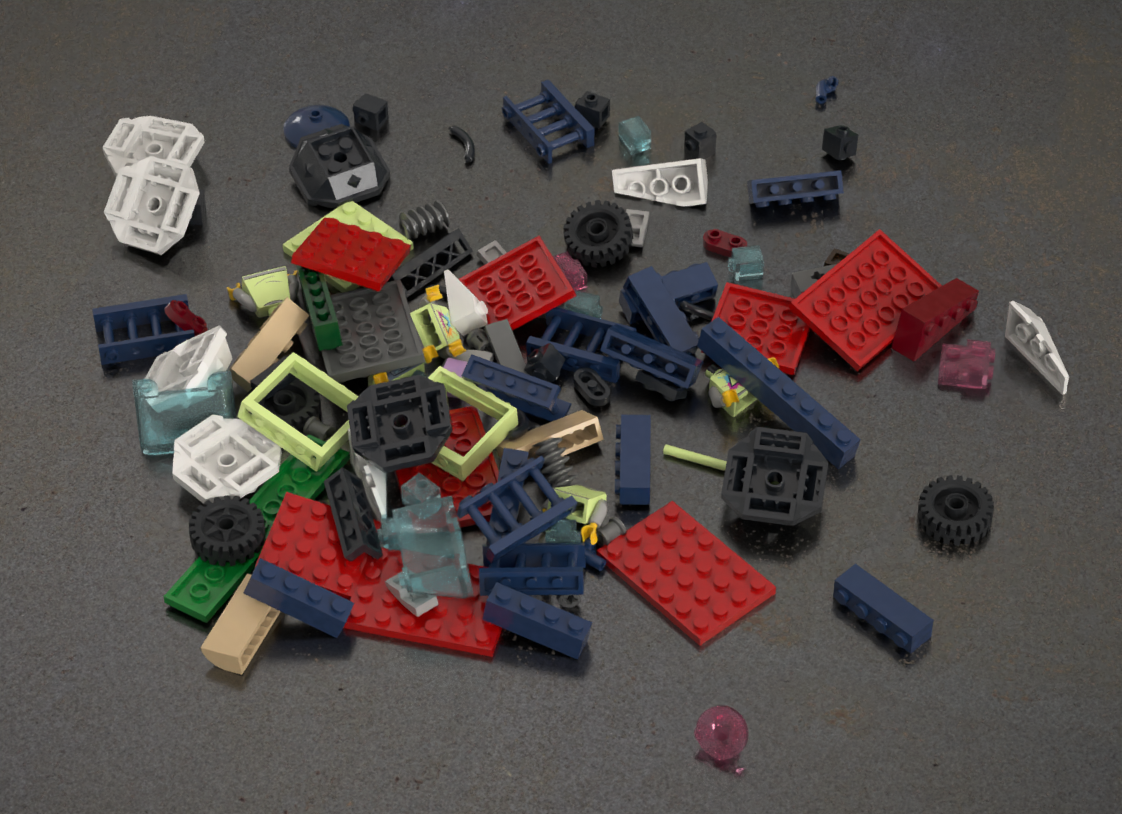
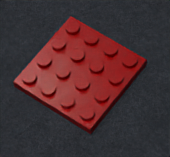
(351, 253)
(520, 284)
(764, 323)
(309, 546)

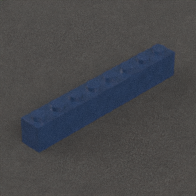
(778, 392)

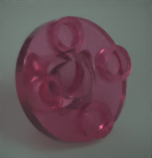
(721, 732)

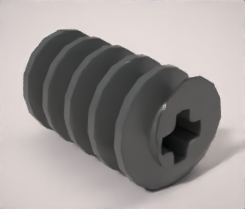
(423, 218)
(555, 462)

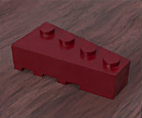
(933, 317)

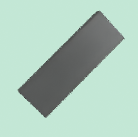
(505, 345)

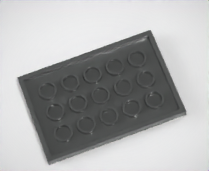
(374, 333)

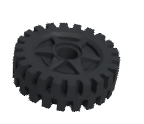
(598, 233)
(294, 404)
(955, 510)
(227, 530)

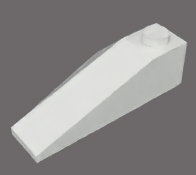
(672, 183)
(1033, 340)
(373, 480)

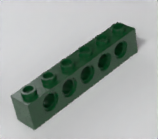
(320, 308)

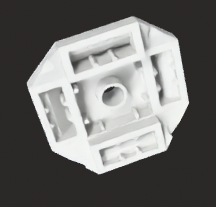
(153, 137)
(135, 201)
(192, 362)
(224, 459)

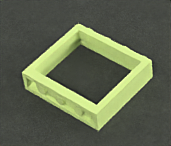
(488, 403)
(283, 433)

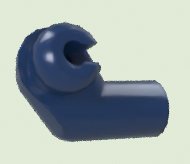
(825, 87)
(591, 558)

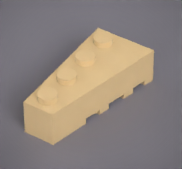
(269, 342)

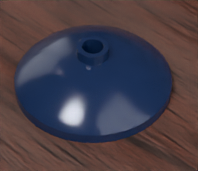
(311, 120)

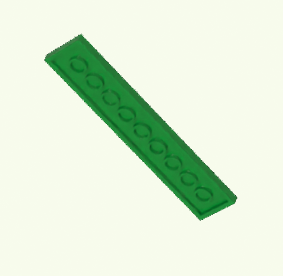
(208, 586)

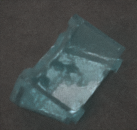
(172, 413)
(432, 549)

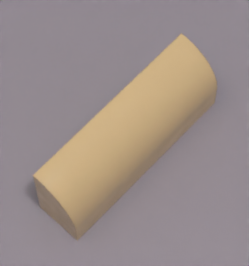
(575, 429)
(239, 631)

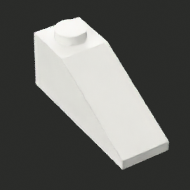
(464, 308)

